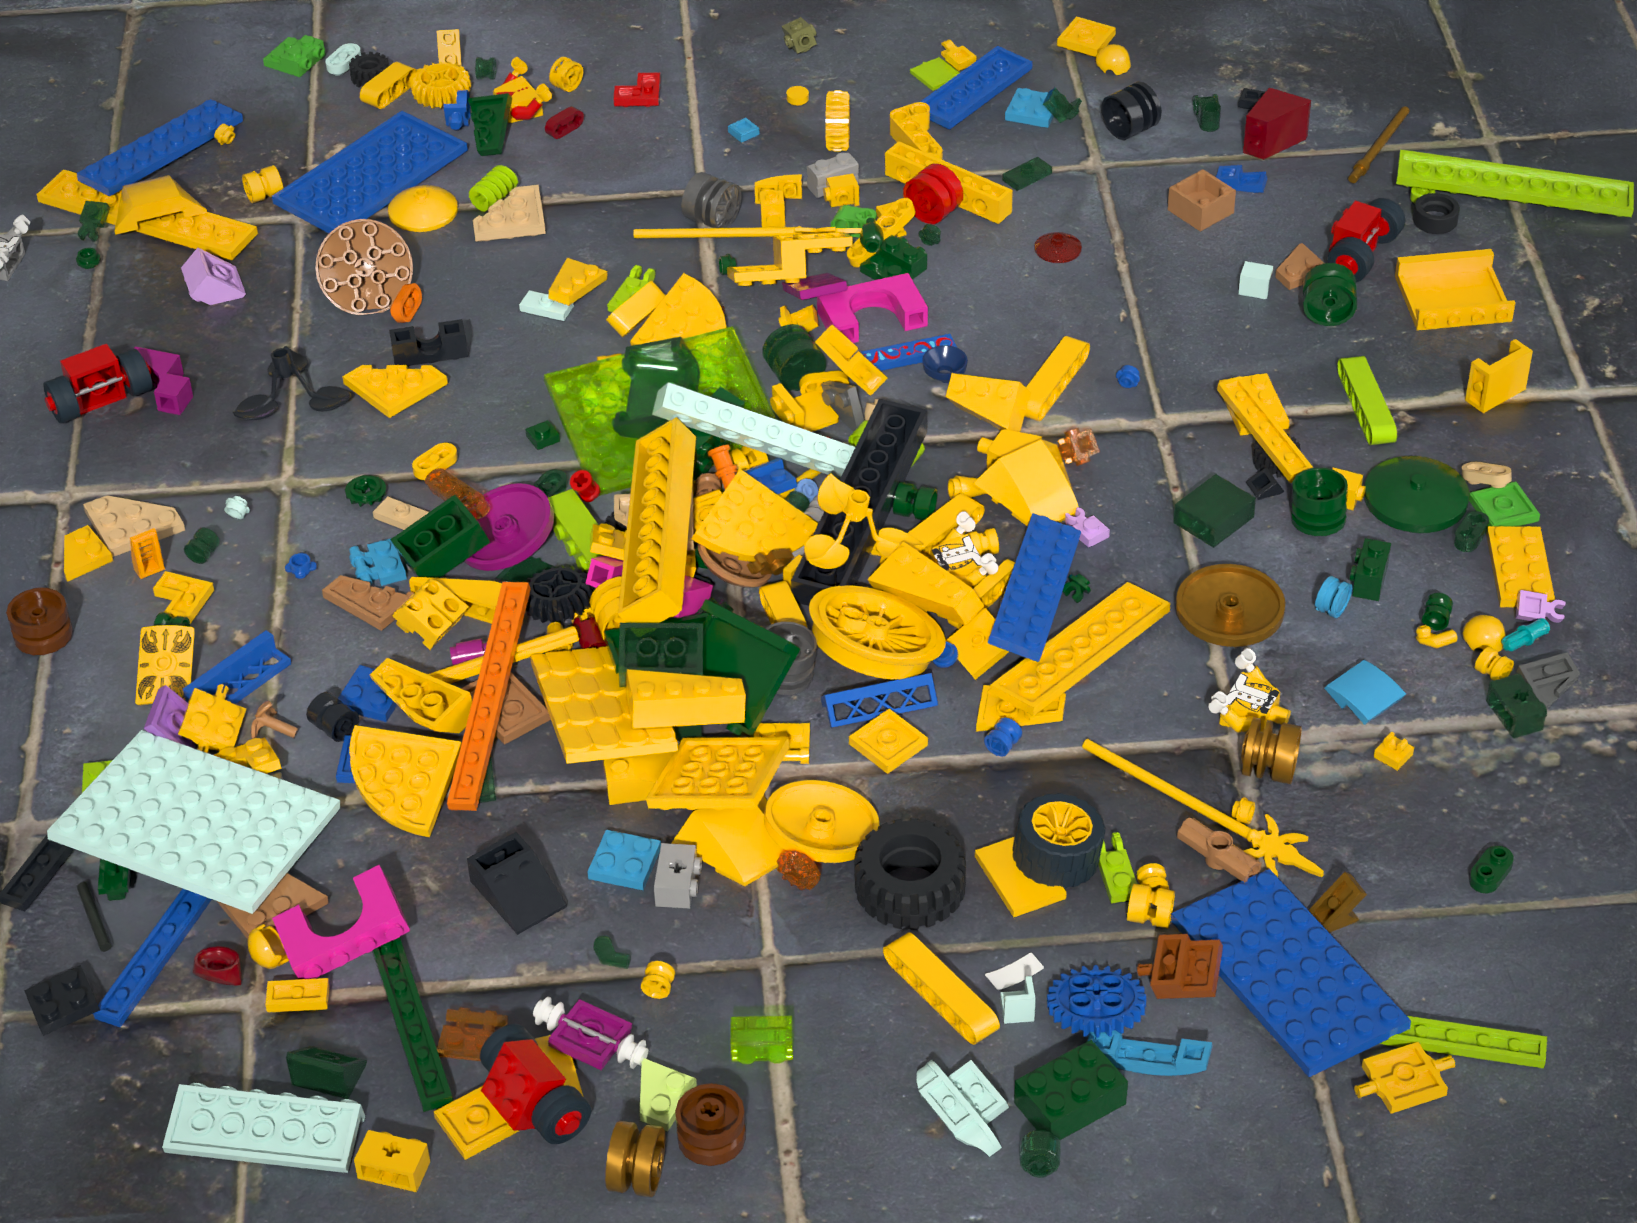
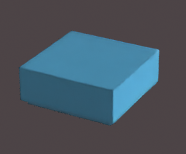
(743, 130)

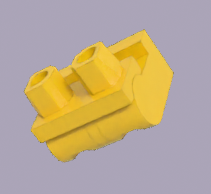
(430, 612)

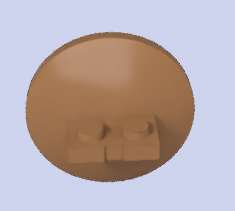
(363, 266)

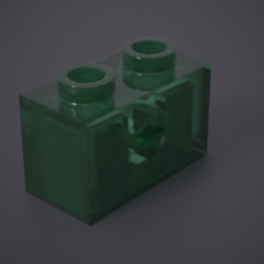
(1516, 705)

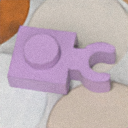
(1091, 528)
(1535, 606)

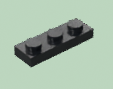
(34, 874)

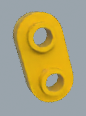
(813, 381)
(439, 456)

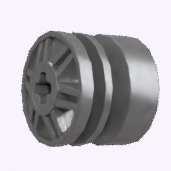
(711, 201)
(801, 671)

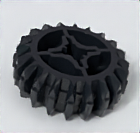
(558, 594)

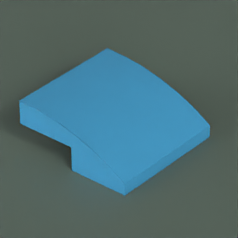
(1365, 691)

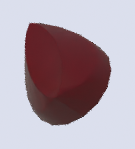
(218, 965)

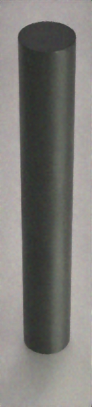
(94, 916)

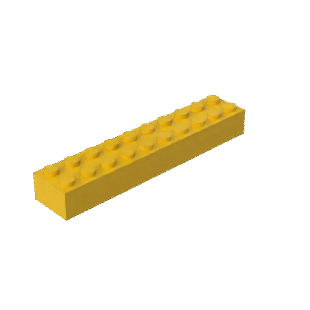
(658, 525)

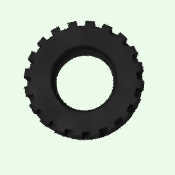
(905, 901)

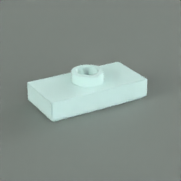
(539, 304)

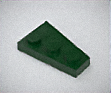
(490, 122)

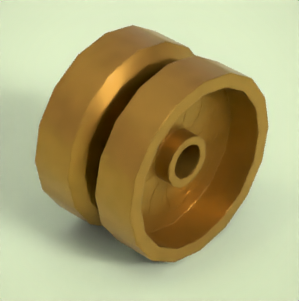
(635, 1158)

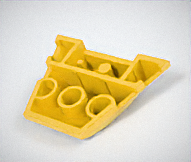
(151, 200)
(1030, 483)
(732, 841)

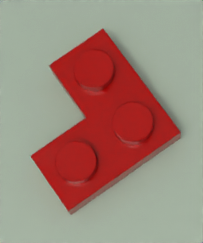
(644, 94)

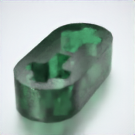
(1466, 529)

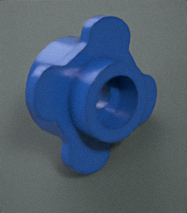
(300, 565)

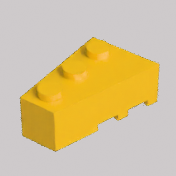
(990, 399)

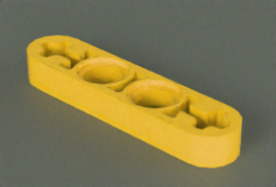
(899, 213)
(992, 587)

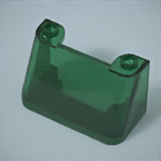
(651, 368)

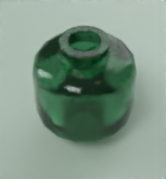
(1040, 1153)

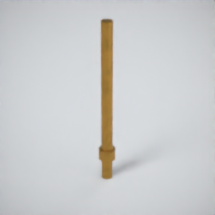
(1363, 165)

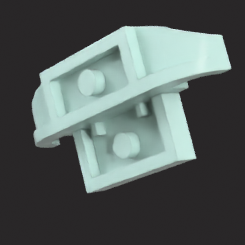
(963, 1103)

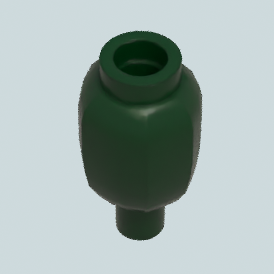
(871, 236)

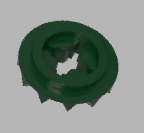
(360, 484)

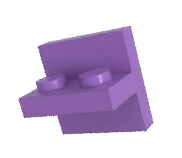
(167, 716)

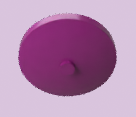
(515, 526)

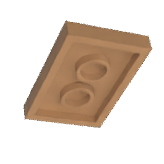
(519, 711)

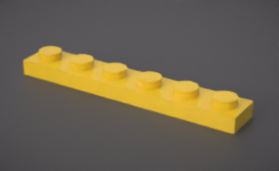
(1263, 427)

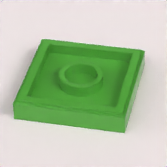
(1505, 506)

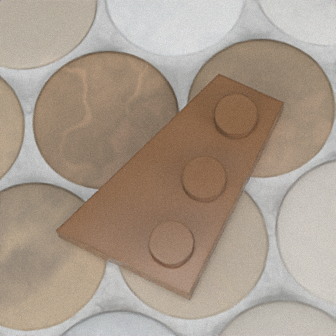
(364, 601)

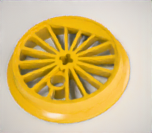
(873, 642)

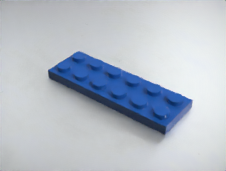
(975, 86)

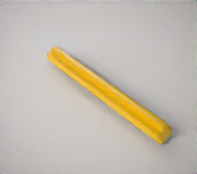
(523, 651)

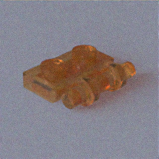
(467, 1042)

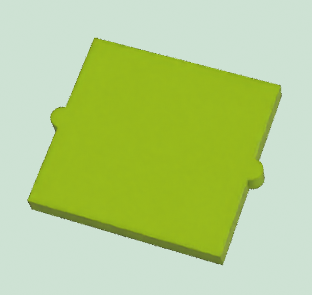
(934, 73)

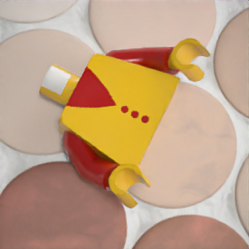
(525, 99)

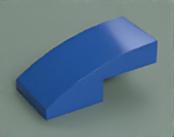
(1240, 181)

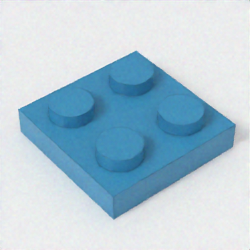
(1028, 108)
(624, 860)

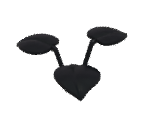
(283, 365)

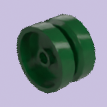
(1329, 294)

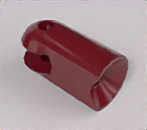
(589, 633)

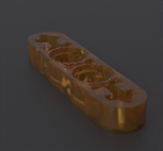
(459, 489)

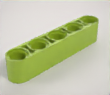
(1367, 400)

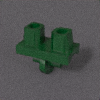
(113, 880)

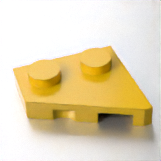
(83, 553)

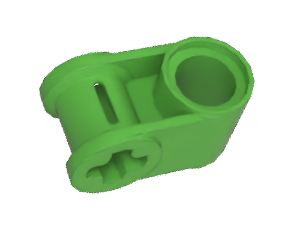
(852, 217)

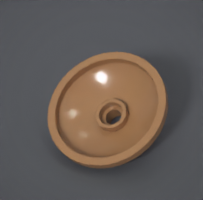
(730, 569)

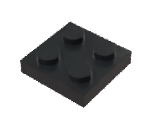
(61, 1000)

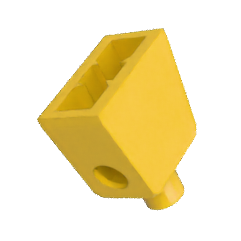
(1005, 443)

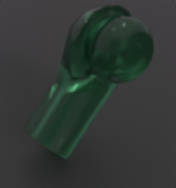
(608, 955)

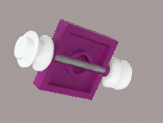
(589, 1033)

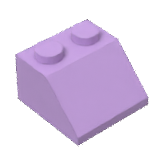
(211, 278)

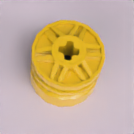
(605, 605)

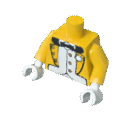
(960, 556)
(1249, 698)

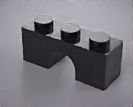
(446, 345)

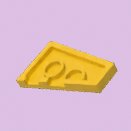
(994, 708)

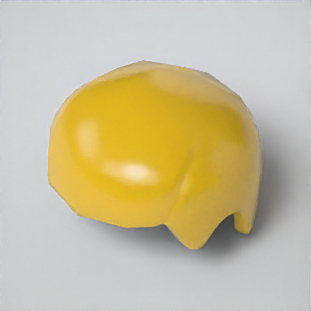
(1113, 58)
(1483, 632)
(266, 947)

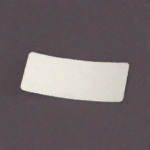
(1015, 972)

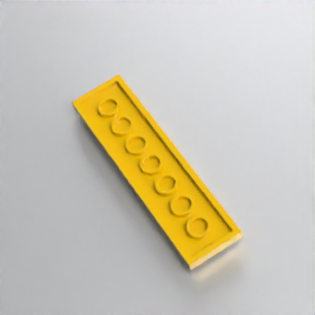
(1080, 648)

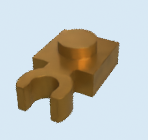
(771, 563)

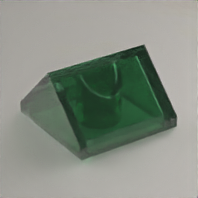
(324, 1070)

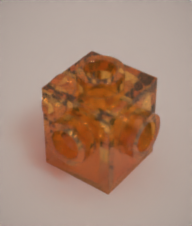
(1078, 446)

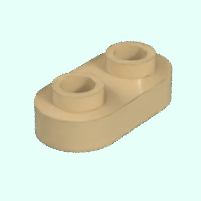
(1494, 475)

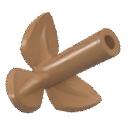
(265, 717)

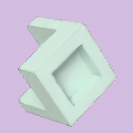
(1255, 280)
(1019, 1005)

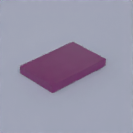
(815, 286)

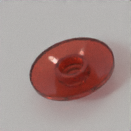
(1058, 247)

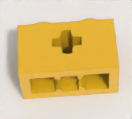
(392, 1160)

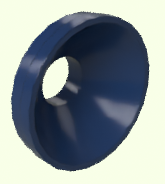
(944, 358)

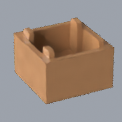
(1201, 200)

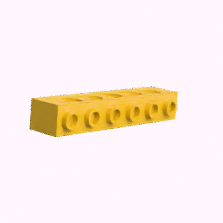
(979, 194)

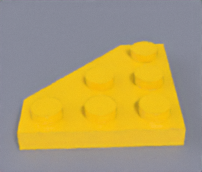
(394, 387)

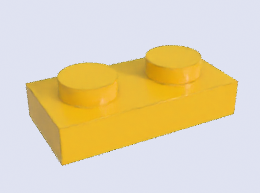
(297, 995)

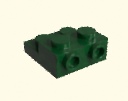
(895, 258)

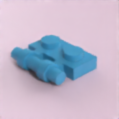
(385, 559)

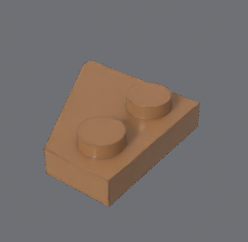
(1296, 266)

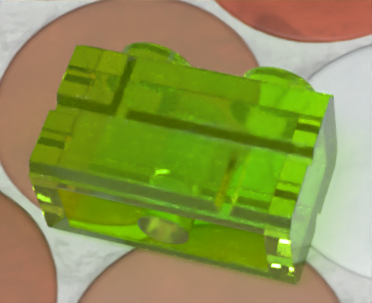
(761, 1039)

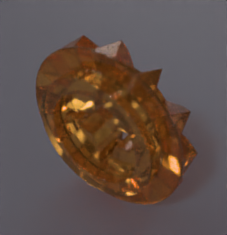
(806, 873)

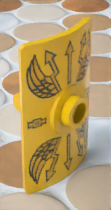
(164, 660)

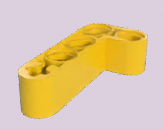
(910, 127)

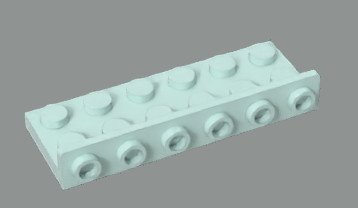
(263, 1127)

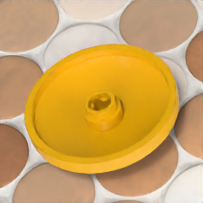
(819, 820)

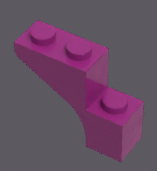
(172, 389)

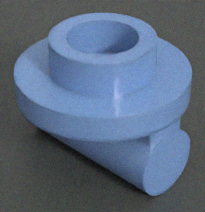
(807, 488)

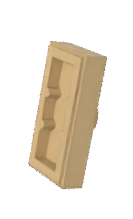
(397, 513)

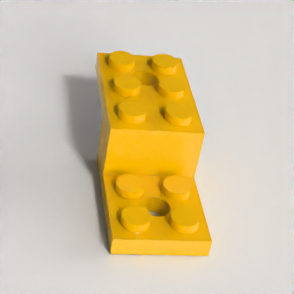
(789, 258)

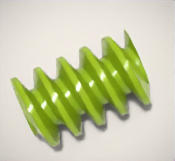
(493, 187)

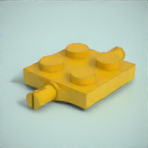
(211, 720)
(1404, 1077)

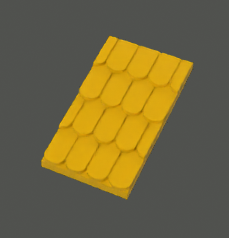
(592, 709)

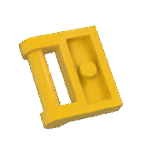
(797, 734)

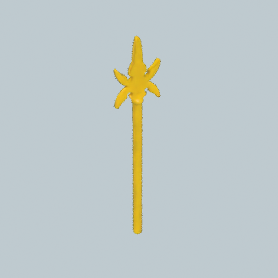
(736, 232)
(1268, 845)

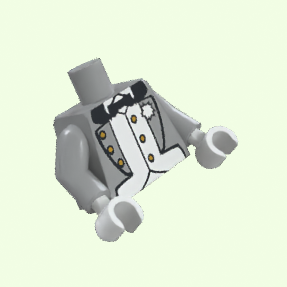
(12, 247)

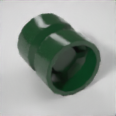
(924, 501)

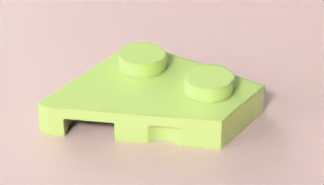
(660, 1093)

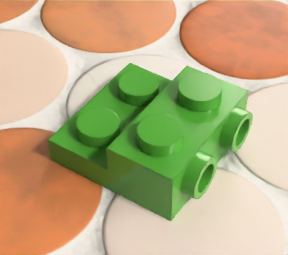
(295, 55)

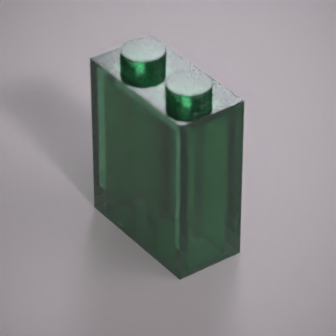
(1214, 510)

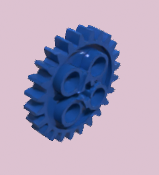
(1096, 1001)

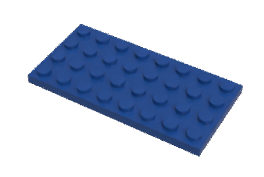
(369, 172)
(1292, 973)

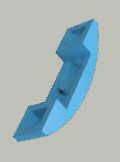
(1154, 1058)

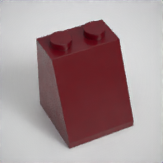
(1276, 123)

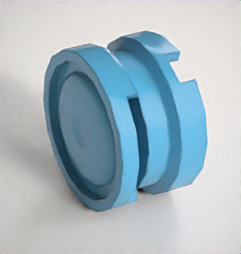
(1333, 597)

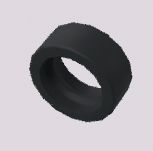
(1433, 223)

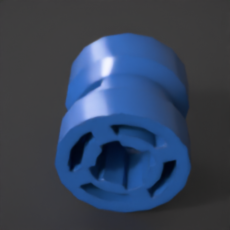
(1002, 737)

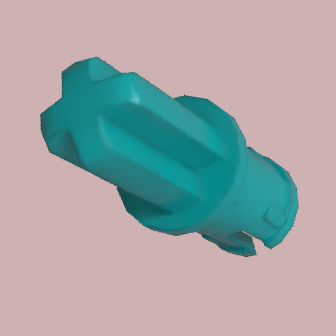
(1526, 635)

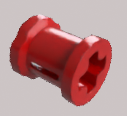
(585, 485)

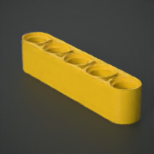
(1055, 376)
(940, 523)
(941, 988)

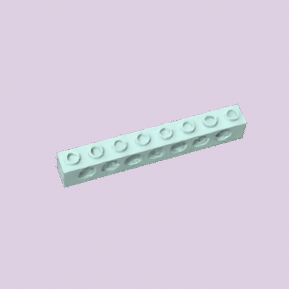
(752, 430)

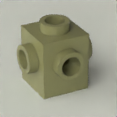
(799, 35)

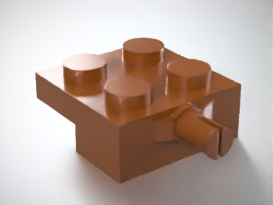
(1184, 967)

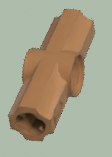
(1218, 849)

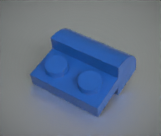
(773, 476)

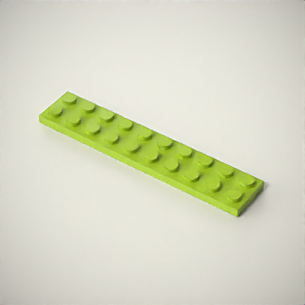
(1515, 183)

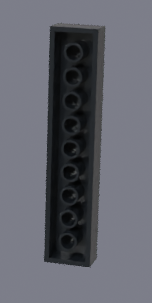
(876, 467)

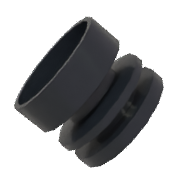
(1131, 110)

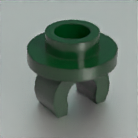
(1079, 584)

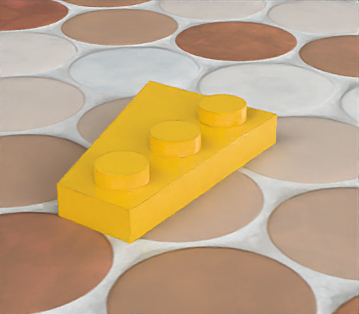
(575, 281)

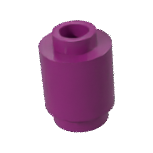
(467, 651)

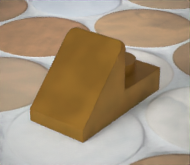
(1336, 904)

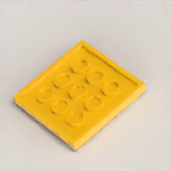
(718, 773)

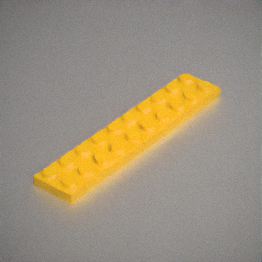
(206, 231)

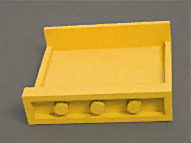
(1452, 290)

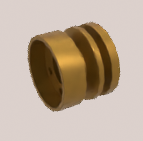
(1271, 750)

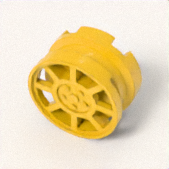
(567, 74)

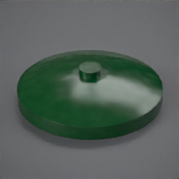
(1416, 494)

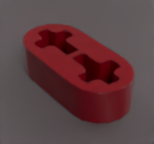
(564, 122)

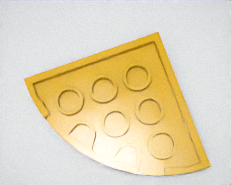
(683, 312)
(753, 521)
(403, 775)

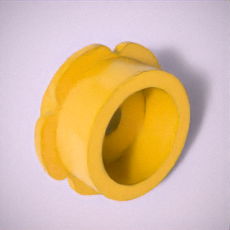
(224, 134)
(1243, 810)

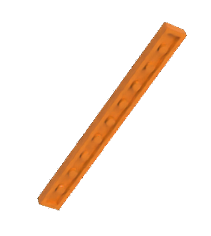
(488, 697)

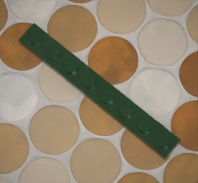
(412, 1025)

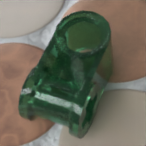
(1207, 112)

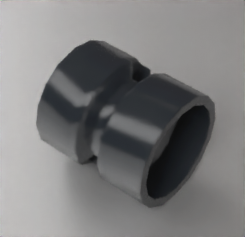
(332, 716)

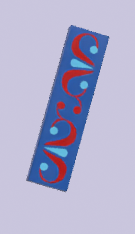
(905, 353)

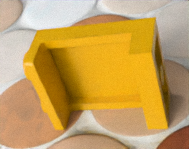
(858, 368)
(1501, 380)

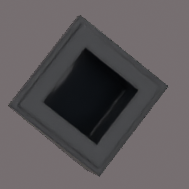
(1264, 485)

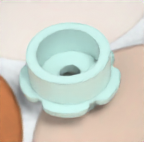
(236, 507)

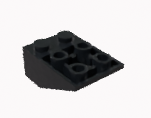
(515, 883)

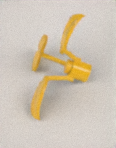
(838, 497)

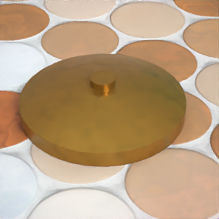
(1230, 605)

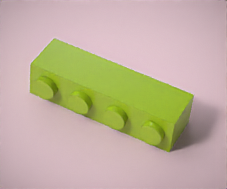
(573, 527)

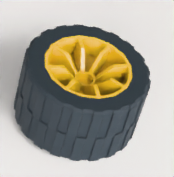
(1058, 840)

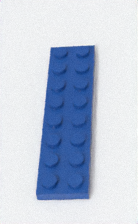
(158, 147)
(1034, 587)

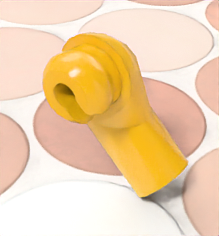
(1439, 640)

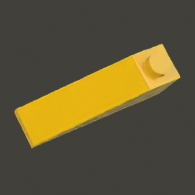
(477, 594)

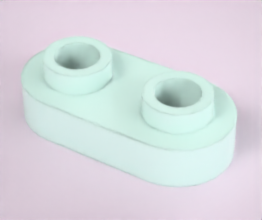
(339, 61)

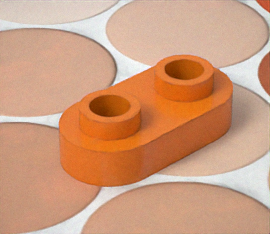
(406, 303)

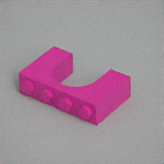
(892, 293)
(694, 591)
(378, 924)

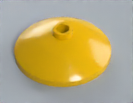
(422, 208)

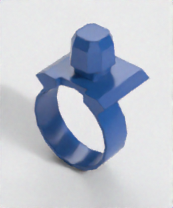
(458, 114)

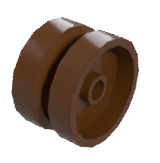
(39, 621)
(710, 1124)

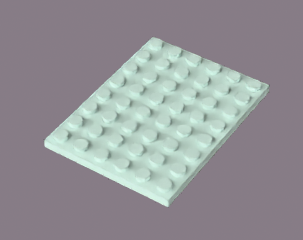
(195, 821)

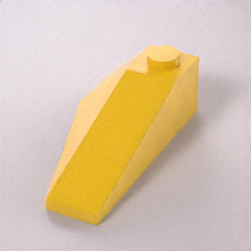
(423, 697)

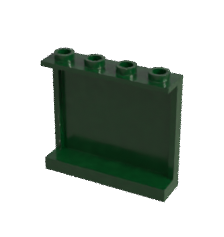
(745, 652)

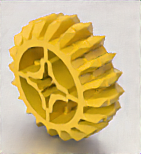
(439, 84)
(837, 120)

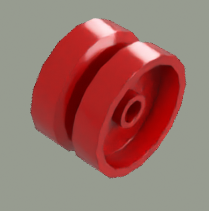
(934, 193)

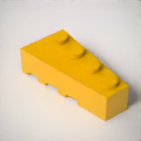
(926, 585)

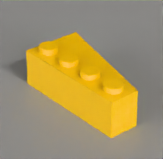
(683, 699)

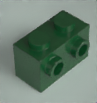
(1371, 569)

